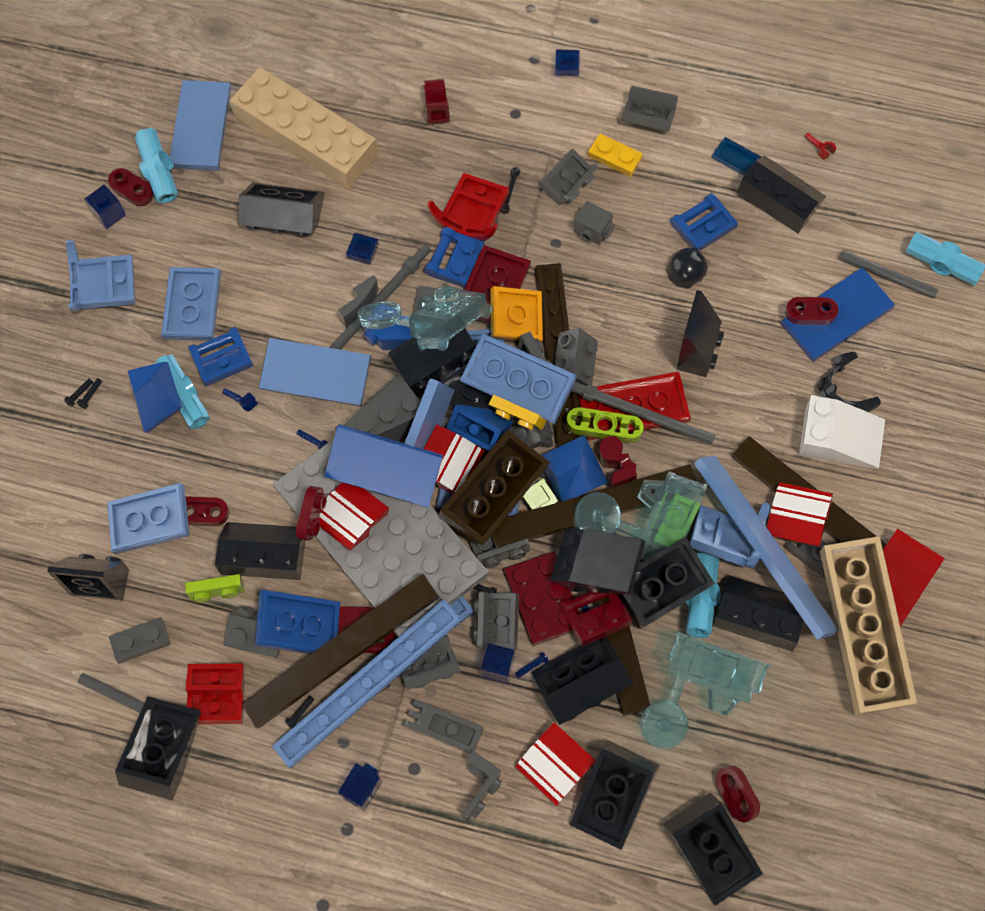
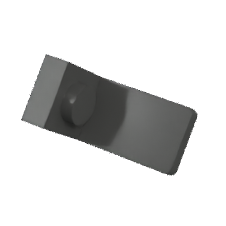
(481, 768)

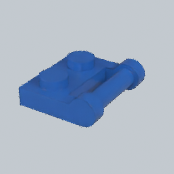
(709, 227)
(461, 262)
(223, 362)

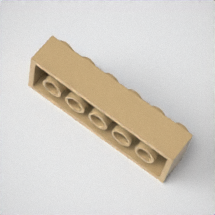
(304, 127)
(867, 626)

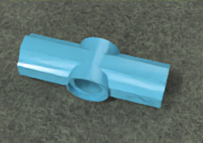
(156, 165)
(945, 258)
(192, 408)
(702, 606)

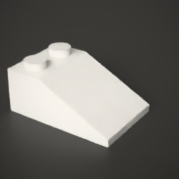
(841, 433)

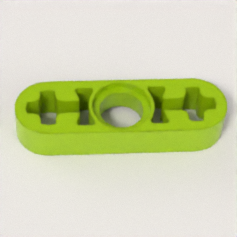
(587, 414)

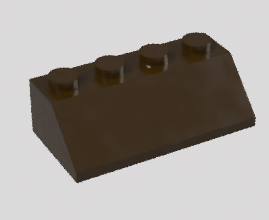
(493, 489)

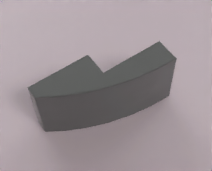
(364, 294)

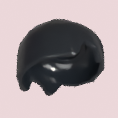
(687, 267)

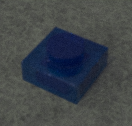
(567, 62)
(362, 248)

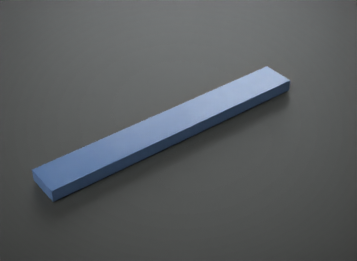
(763, 542)
(367, 683)

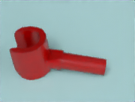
(823, 154)

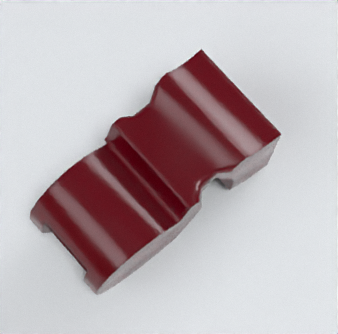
(436, 101)
(611, 457)

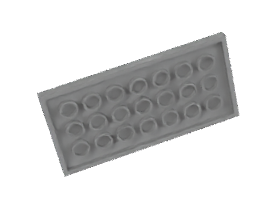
(398, 547)

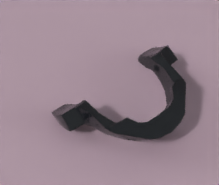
(829, 390)

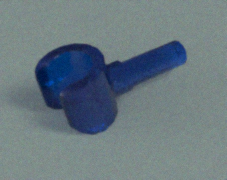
(247, 402)

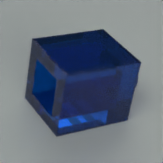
(105, 206)
(497, 663)
(360, 786)

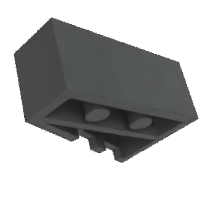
(389, 412)

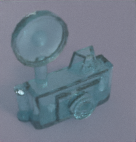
(437, 319)
(671, 516)
(708, 665)

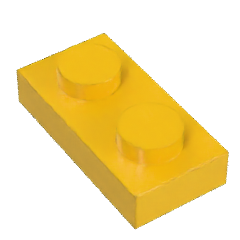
(615, 155)
(526, 418)

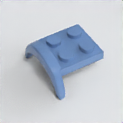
(100, 280)
(721, 537)

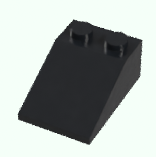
(700, 338)
(597, 562)
(91, 576)
(666, 582)
(158, 748)
(614, 794)
(713, 848)

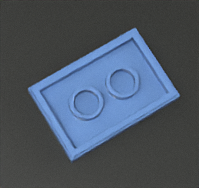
(191, 303)
(429, 413)
(148, 518)

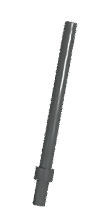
(409, 267)
(592, 393)

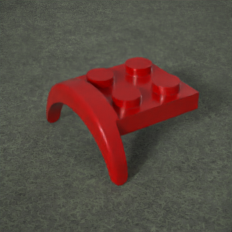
(472, 207)

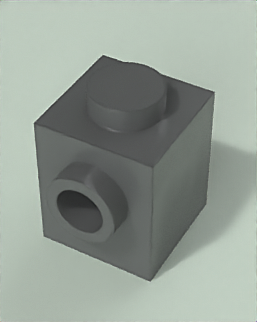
(593, 223)

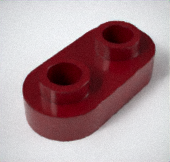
(129, 185)
(812, 312)
(203, 511)
(308, 521)
(737, 794)

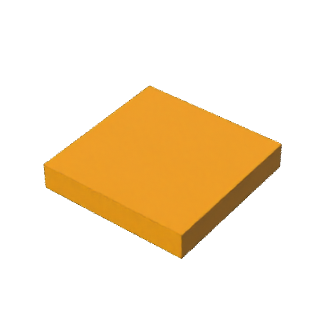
(515, 313)

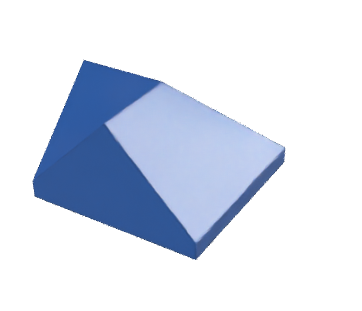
(154, 394)
(573, 469)

